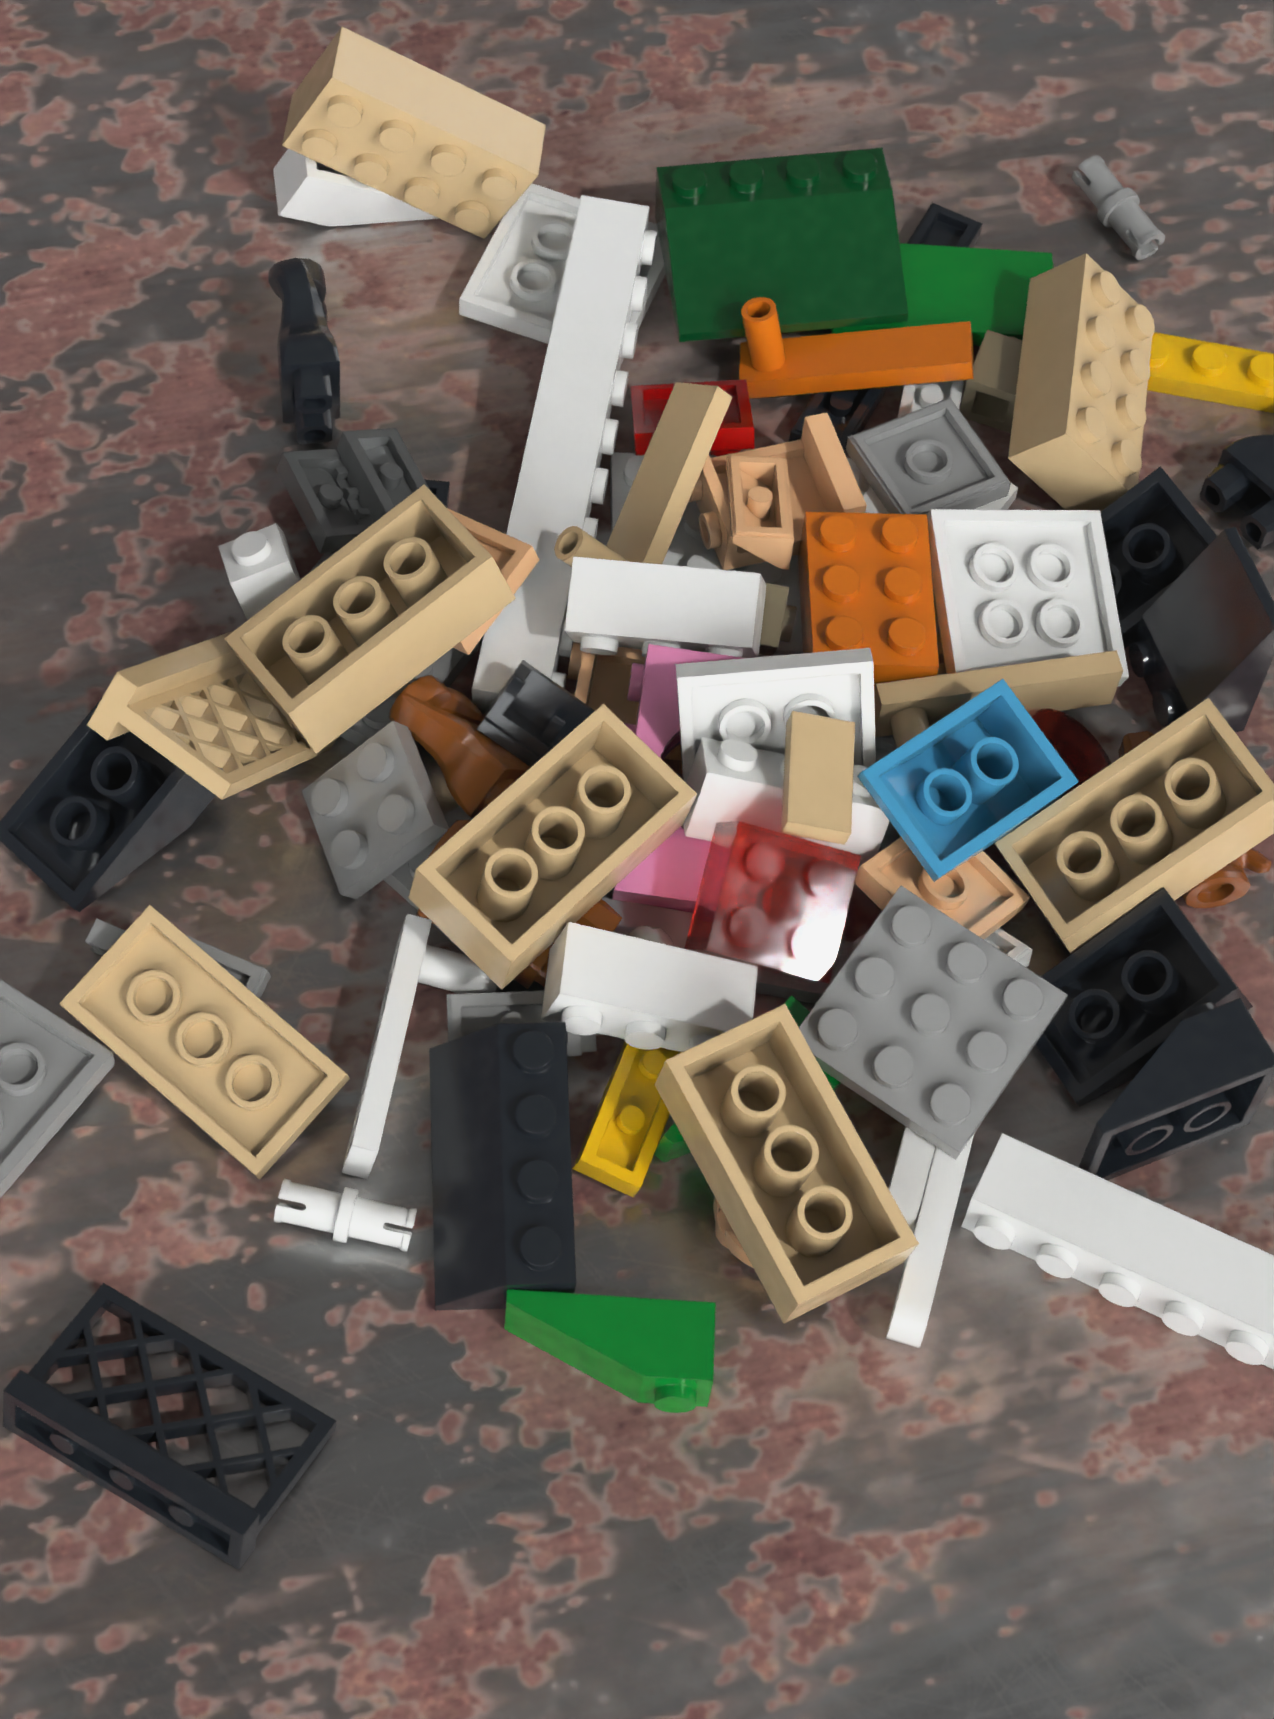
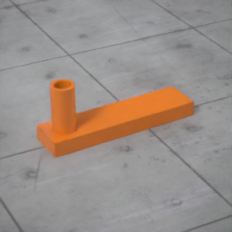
(848, 359)

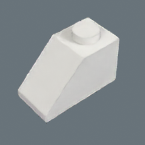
(259, 567)

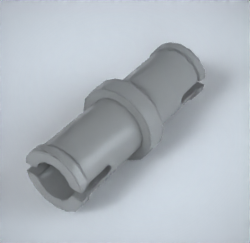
(1118, 207)

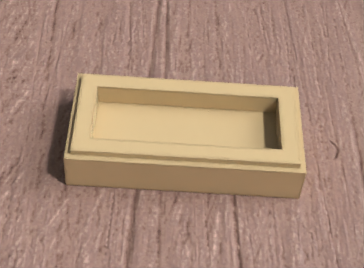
(818, 778)

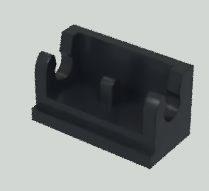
(532, 714)

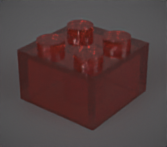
(773, 901)

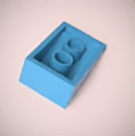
(968, 780)

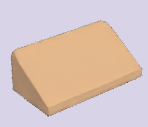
(761, 507)

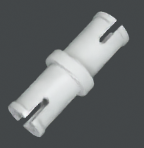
(345, 1215)

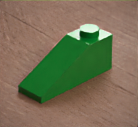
(633, 1344)

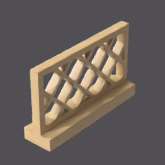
(200, 719)

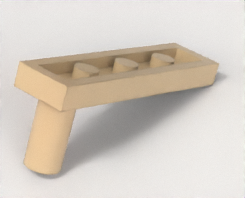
(661, 483)
(1060, 684)

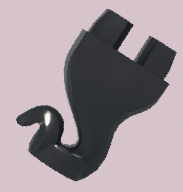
(306, 351)
(1246, 479)

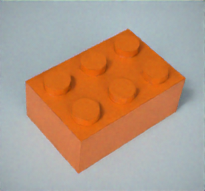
(869, 587)

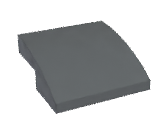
(349, 486)

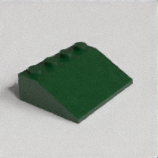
(783, 228)

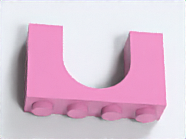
(675, 869)

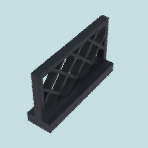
(146, 1475)

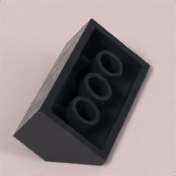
(501, 1165)

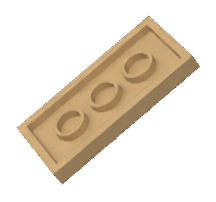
(205, 1041)

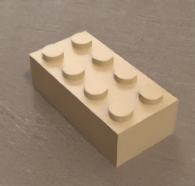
(413, 134)
(1081, 386)
(370, 618)
(1143, 824)
(551, 846)
(785, 1163)

